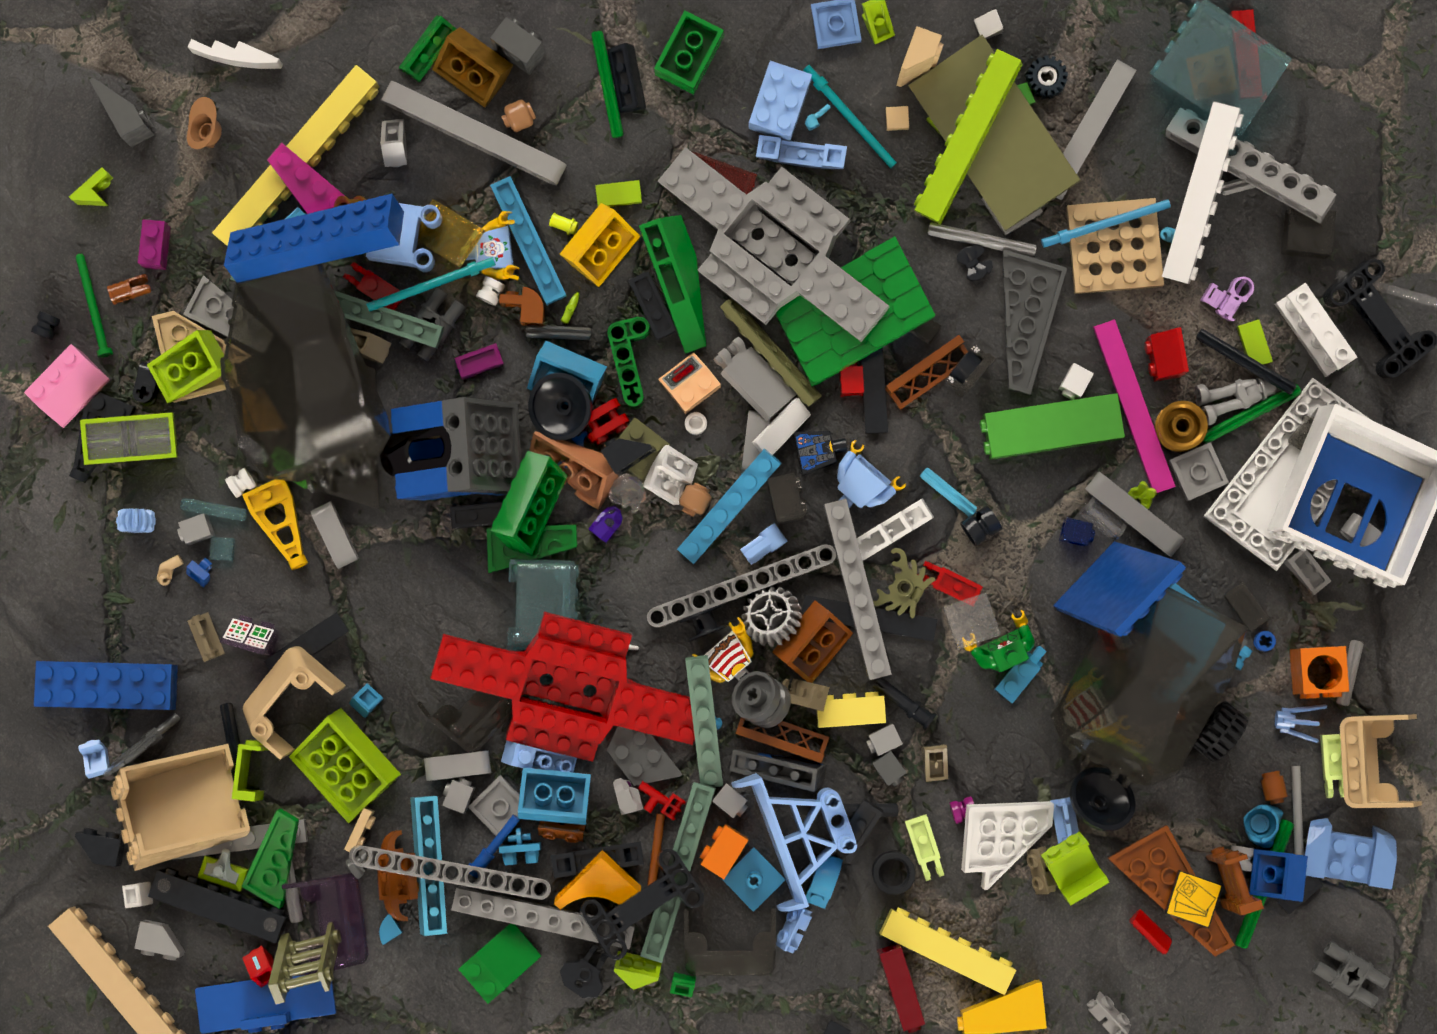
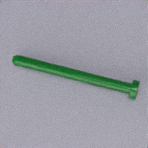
(104, 350)

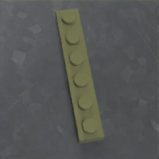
(766, 346)

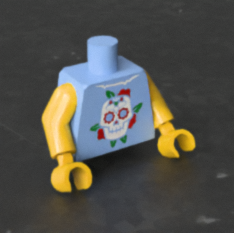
(496, 244)

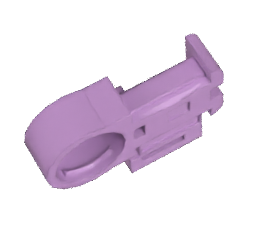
(1227, 303)

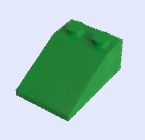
(500, 962)

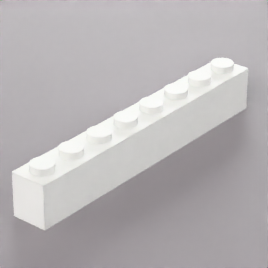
(1202, 192)

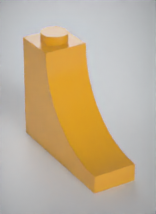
(600, 879)

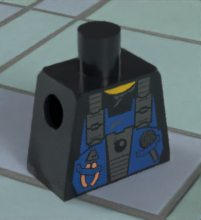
(817, 450)

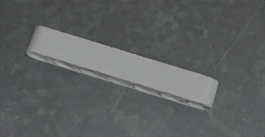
(1097, 115)

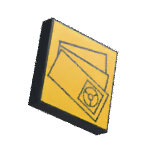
(1193, 899)

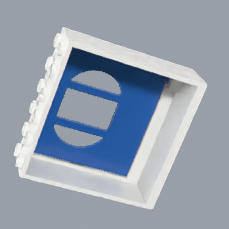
(1327, 459)

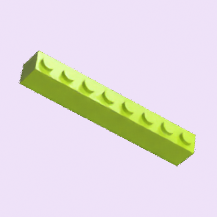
(968, 136)

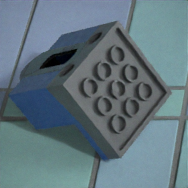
(453, 448)

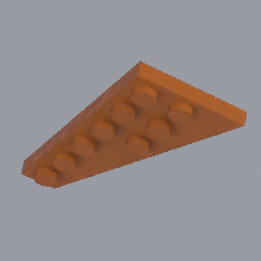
(1153, 868)

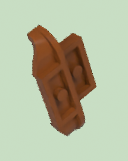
(395, 887)

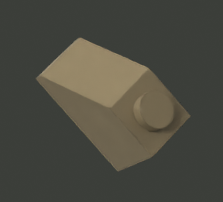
(371, 346)

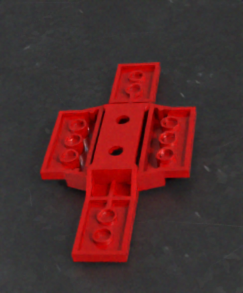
(575, 657)

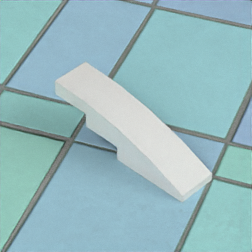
(241, 56)
(893, 529)

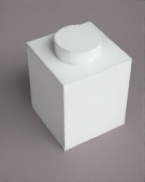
(1075, 382)

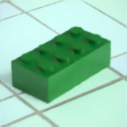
(529, 502)

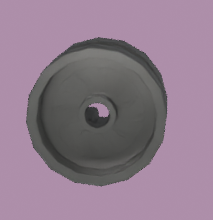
(761, 699)

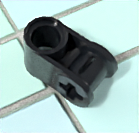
(145, 383)

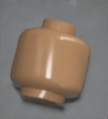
(518, 115)
(695, 499)

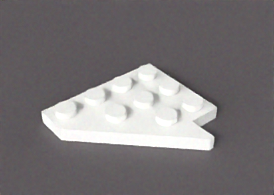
(1000, 835)

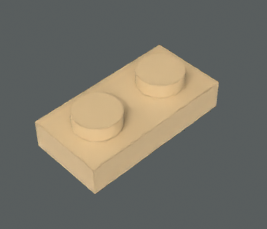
(364, 822)

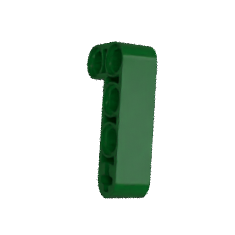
(629, 364)

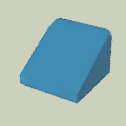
(365, 700)

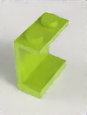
(241, 772)
(1074, 868)

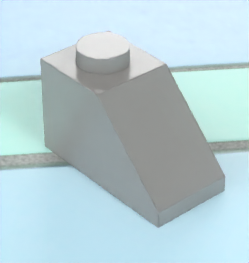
(394, 143)

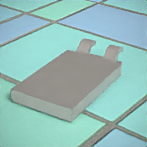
(754, 379)

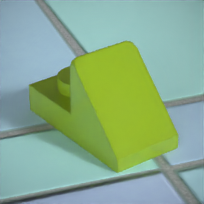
(877, 20)
(87, 192)

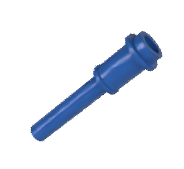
(486, 855)

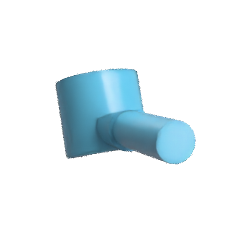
(812, 122)

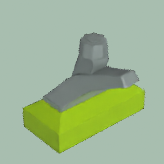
(222, 871)

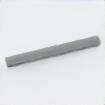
(1297, 810)

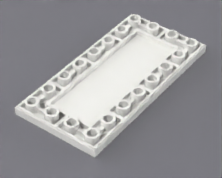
(1255, 491)

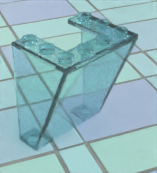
(1219, 63)

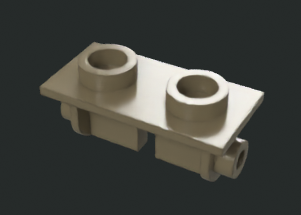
(206, 636)
(1041, 880)

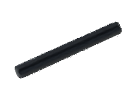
(1246, 361)

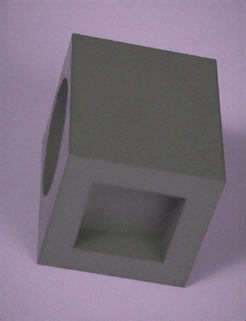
(889, 769)

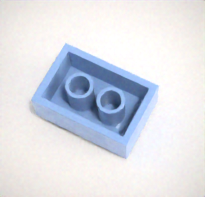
(780, 101)

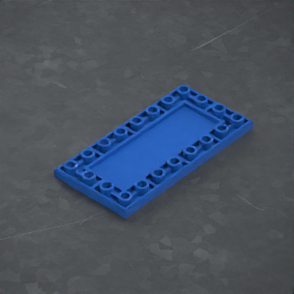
(1120, 588)

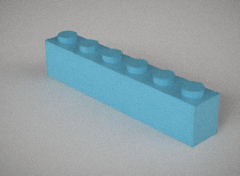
(428, 844)

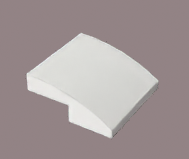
(670, 474)

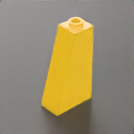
(1015, 1011)

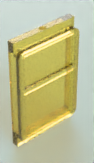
(454, 236)

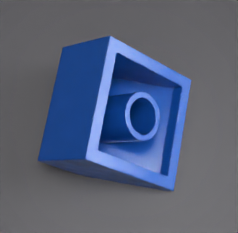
(1278, 875)

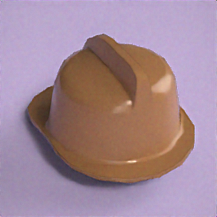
(203, 126)

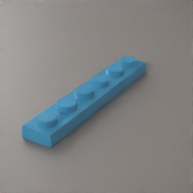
(529, 241)
(729, 506)

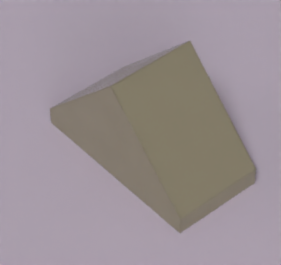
(935, 762)

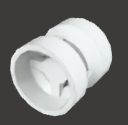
(490, 291)
(240, 482)

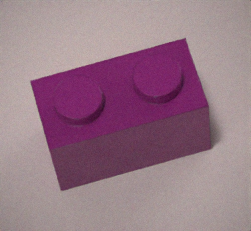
(154, 244)

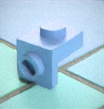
(95, 758)

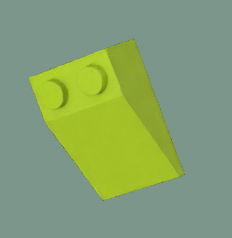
(187, 365)

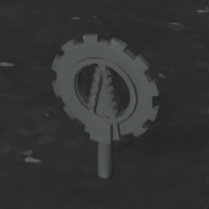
(148, 740)

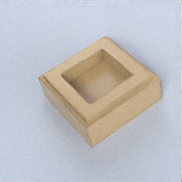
(897, 118)

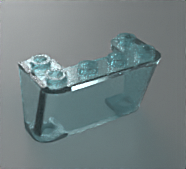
(540, 589)

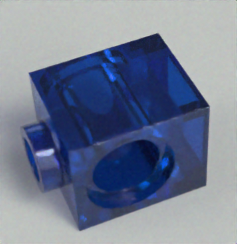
(1077, 532)

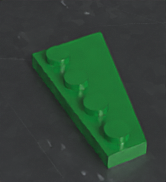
(552, 541)
(273, 860)

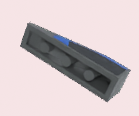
(779, 769)

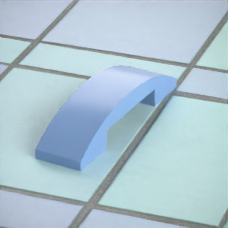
(801, 154)

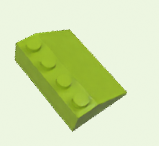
(344, 765)

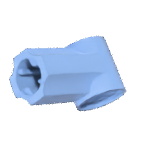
(766, 542)

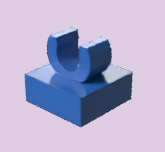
(199, 572)

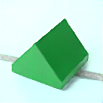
(683, 984)

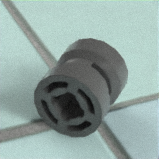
(356, 870)

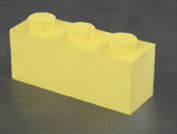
(852, 710)

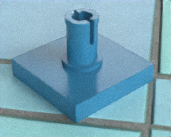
(753, 879)

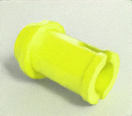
(564, 224)

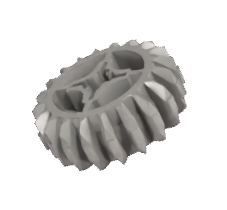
(763, 608)

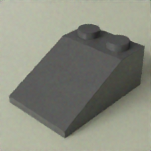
(129, 122)

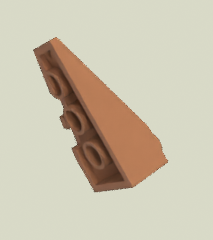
(586, 471)

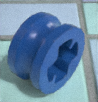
(1262, 647)

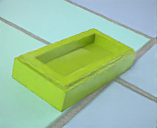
(619, 193)
(1254, 342)

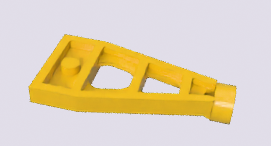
(270, 495)

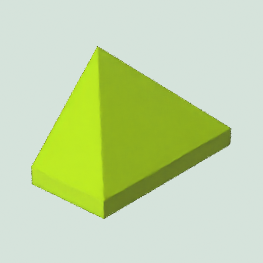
(637, 970)

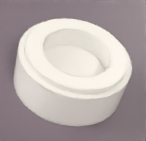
(695, 423)

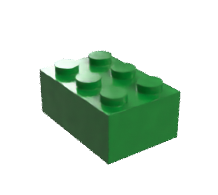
(689, 52)

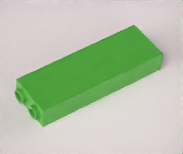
(1052, 426)

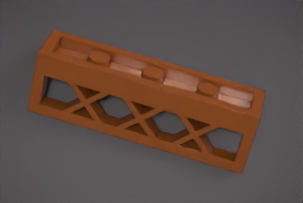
(918, 369)
(786, 745)

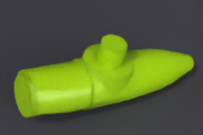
(570, 308)

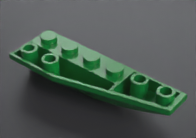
(678, 277)

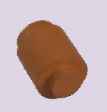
(1273, 787)

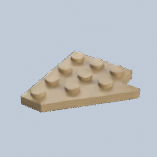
(172, 329)

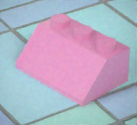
(67, 385)

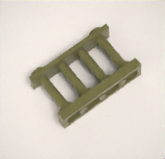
(288, 956)

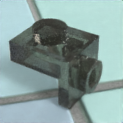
(1298, 437)

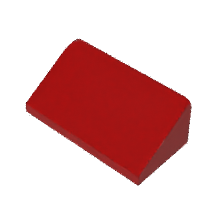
(1151, 931)

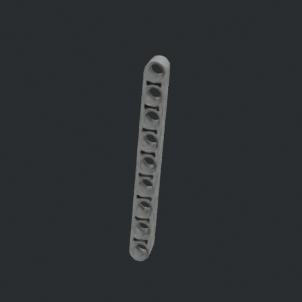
(473, 133)
(750, 578)
(461, 875)

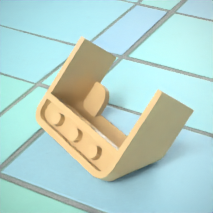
(293, 667)
(1360, 762)

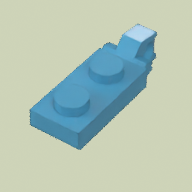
(1020, 675)

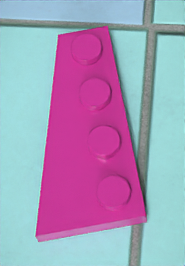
(304, 182)

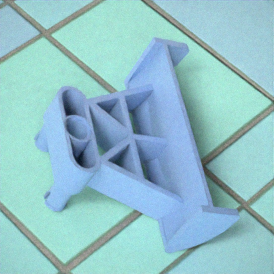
(841, 835)

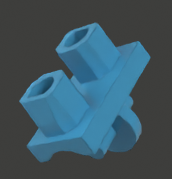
(509, 852)

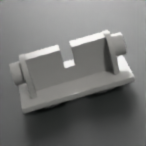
(1104, 1007)

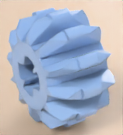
(136, 520)

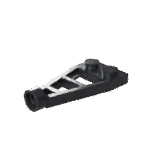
(99, 406)

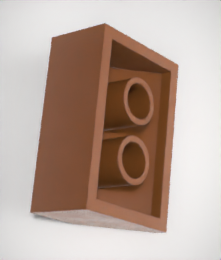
(813, 643)

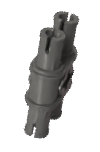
(429, 313)
(1341, 981)

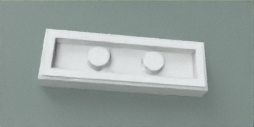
(782, 427)

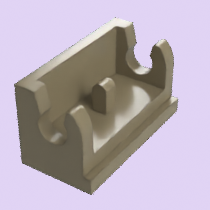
(807, 694)

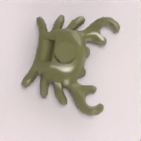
(906, 588)

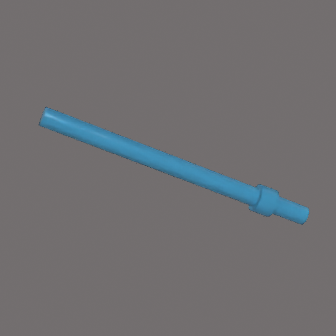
(1064, 236)

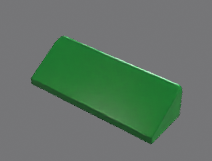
(426, 49)

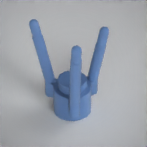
(1285, 720)

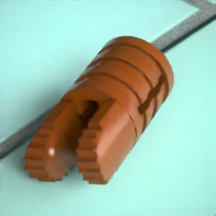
(129, 289)

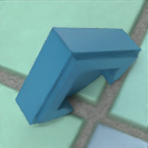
(389, 929)

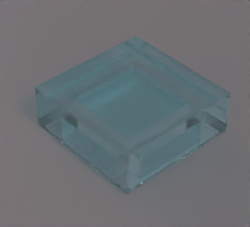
(222, 549)

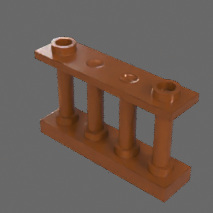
(1237, 894)

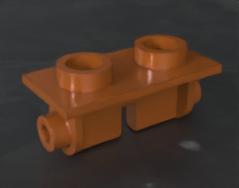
(570, 832)

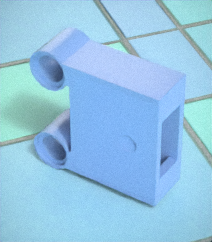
(406, 252)

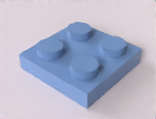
(835, 23)

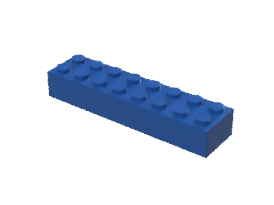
(314, 238)

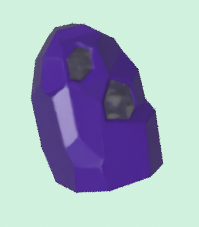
(607, 523)

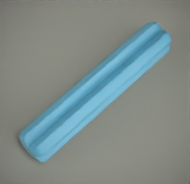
(948, 492)

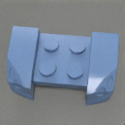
(1351, 855)

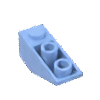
(535, 758)

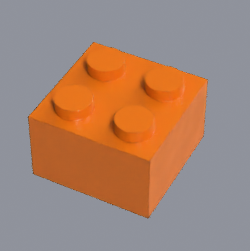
(724, 850)

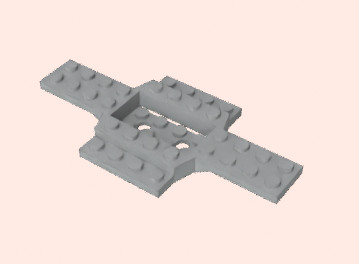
(745, 277)

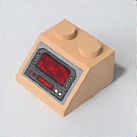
(690, 383)

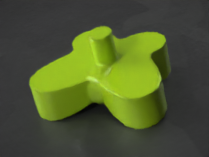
(1143, 493)

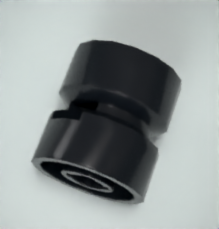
(980, 526)

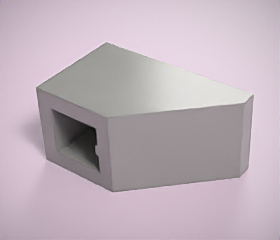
(158, 938)

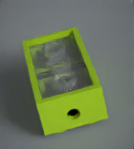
(128, 438)

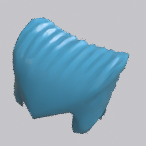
(1262, 824)

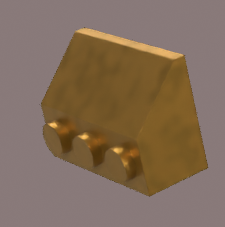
(472, 66)

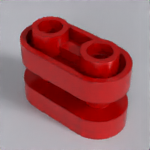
(617, 423)

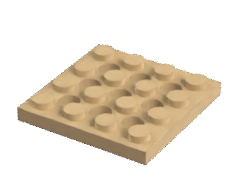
(1108, 280)

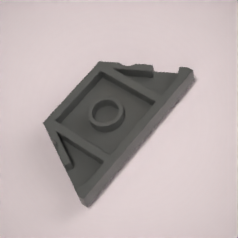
(641, 757)

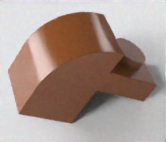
(530, 303)

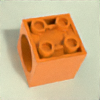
(1337, 661)

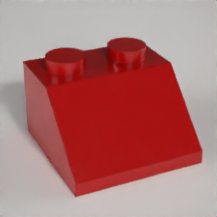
(1166, 355)

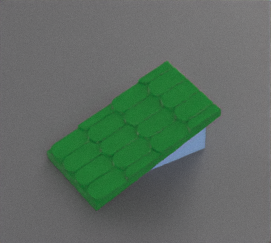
(825, 346)

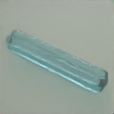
(213, 509)

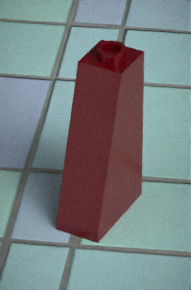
(901, 987)

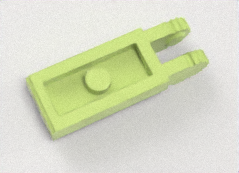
(1331, 763)
(924, 844)

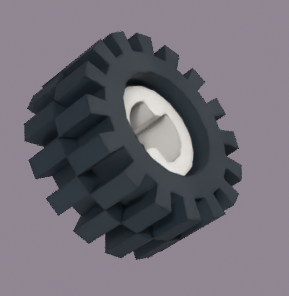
(1047, 88)

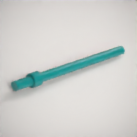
(821, 84)
(471, 269)

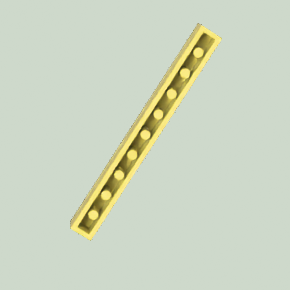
(309, 145)

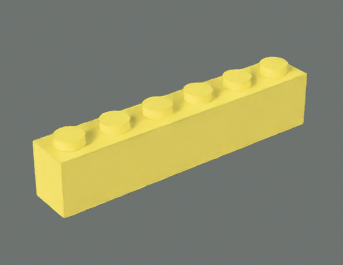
(947, 951)

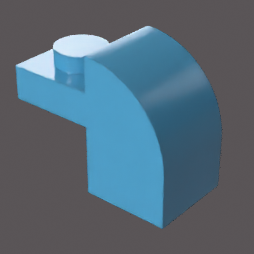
(824, 882)

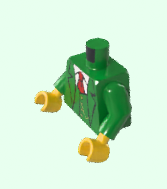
(1005, 650)

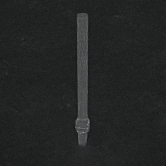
(1397, 291)

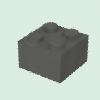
(518, 45)

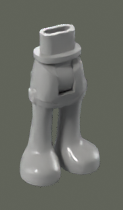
(1246, 393)

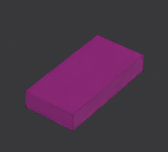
(479, 361)

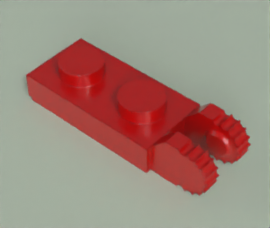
(372, 285)
(952, 583)

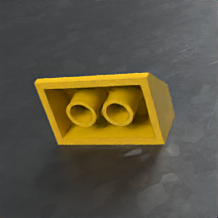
(600, 244)

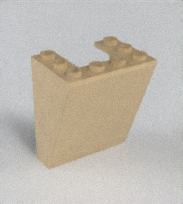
(178, 806)

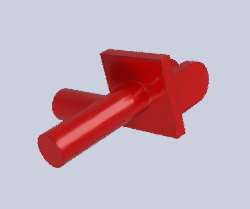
(656, 796)

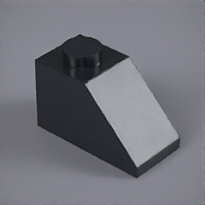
(624, 454)

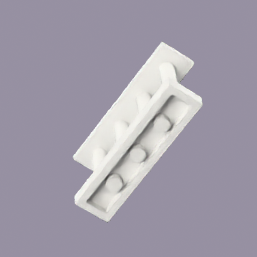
(1315, 330)

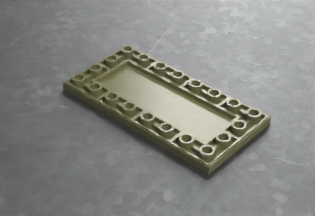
(1018, 160)

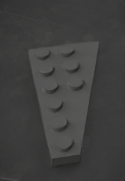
(1029, 304)

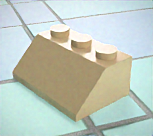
(921, 55)

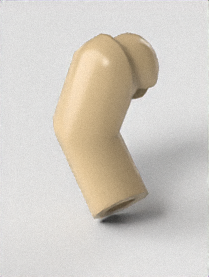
(166, 569)

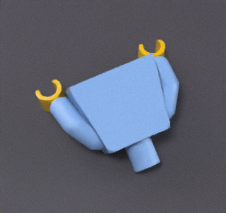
(863, 482)

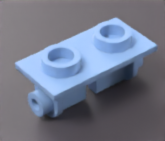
(1064, 819)
(788, 938)

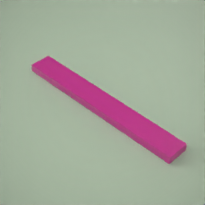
(1133, 406)

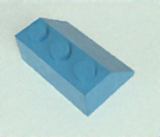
(559, 360)

